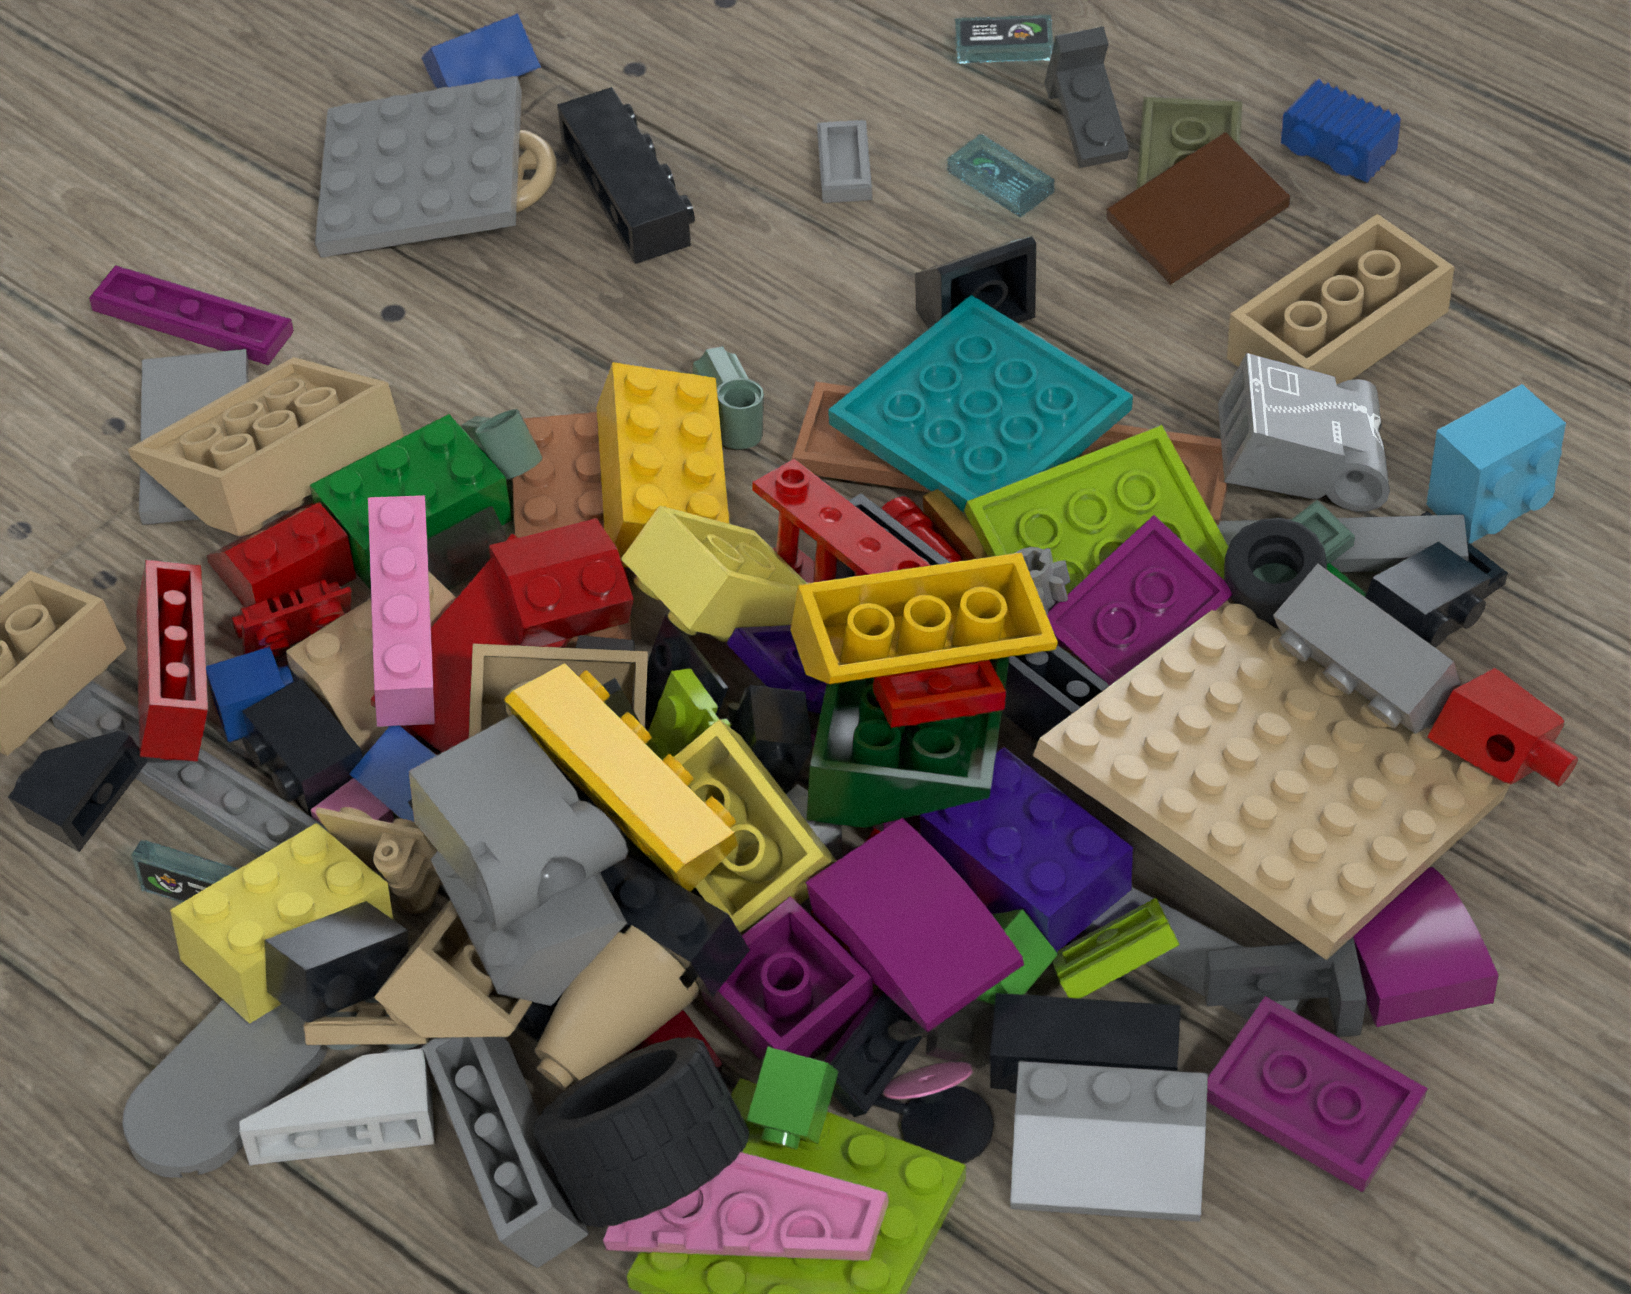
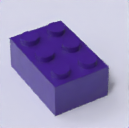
(1033, 852)

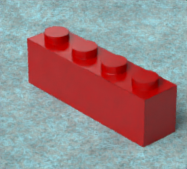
(171, 661)

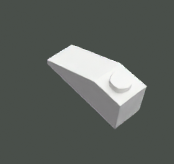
(358, 1108)

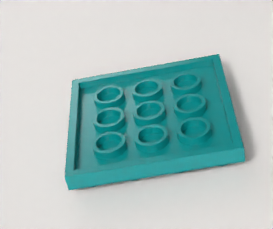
(979, 405)

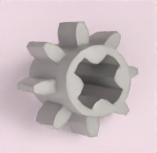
(1047, 576)

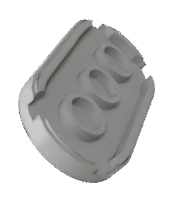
(219, 1074)

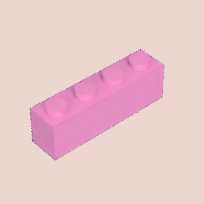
(400, 611)

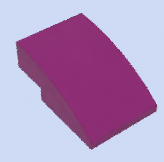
(913, 924)
(1424, 955)

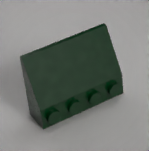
(879, 773)

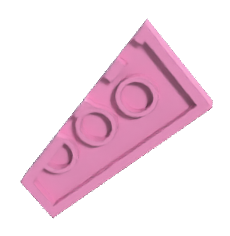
(762, 1211)

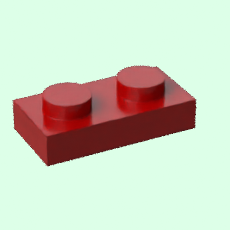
(939, 693)

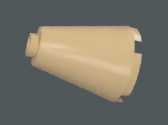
(612, 1008)

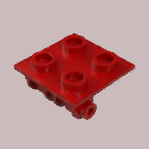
(278, 630)

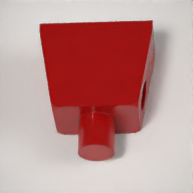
(1503, 730)

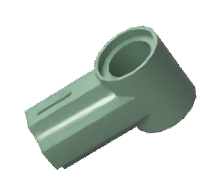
(738, 398)
(505, 442)

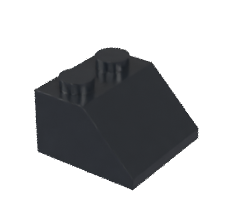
(997, 276)

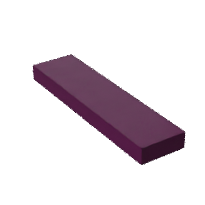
(191, 314)

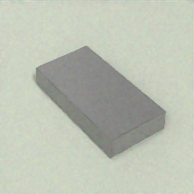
(844, 161)

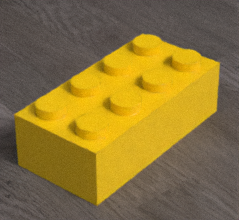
(658, 449)

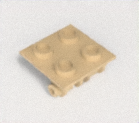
(393, 849)

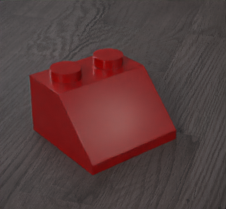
(285, 557)
(562, 583)

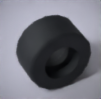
(1270, 543)

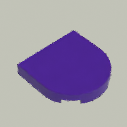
(776, 661)

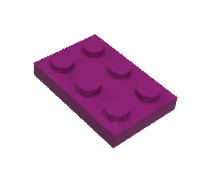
(1136, 602)
(1314, 1093)

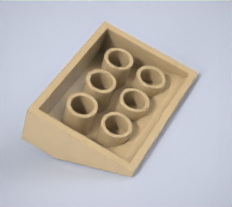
(269, 442)

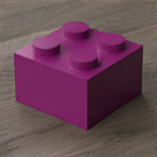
(792, 987)

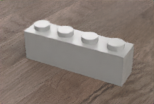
(496, 1129)

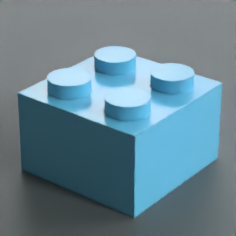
(1496, 462)

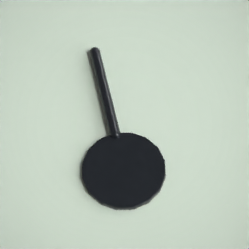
(952, 1127)

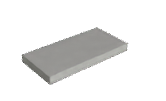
(169, 393)

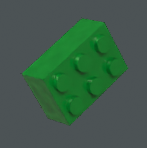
(428, 462)

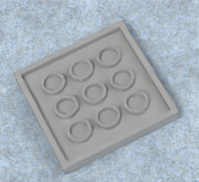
(419, 167)

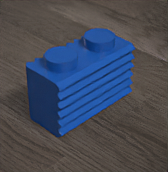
(1340, 131)

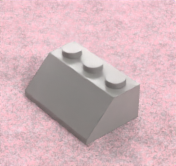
(1366, 651)
(544, 948)
(1109, 1141)

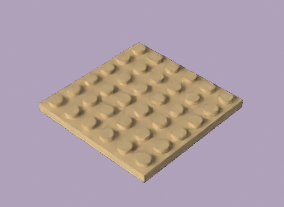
(1270, 777)

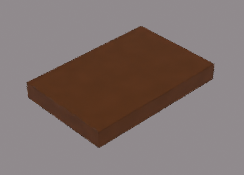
(1198, 208)

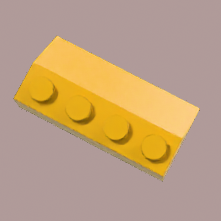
(919, 619)
(623, 775)

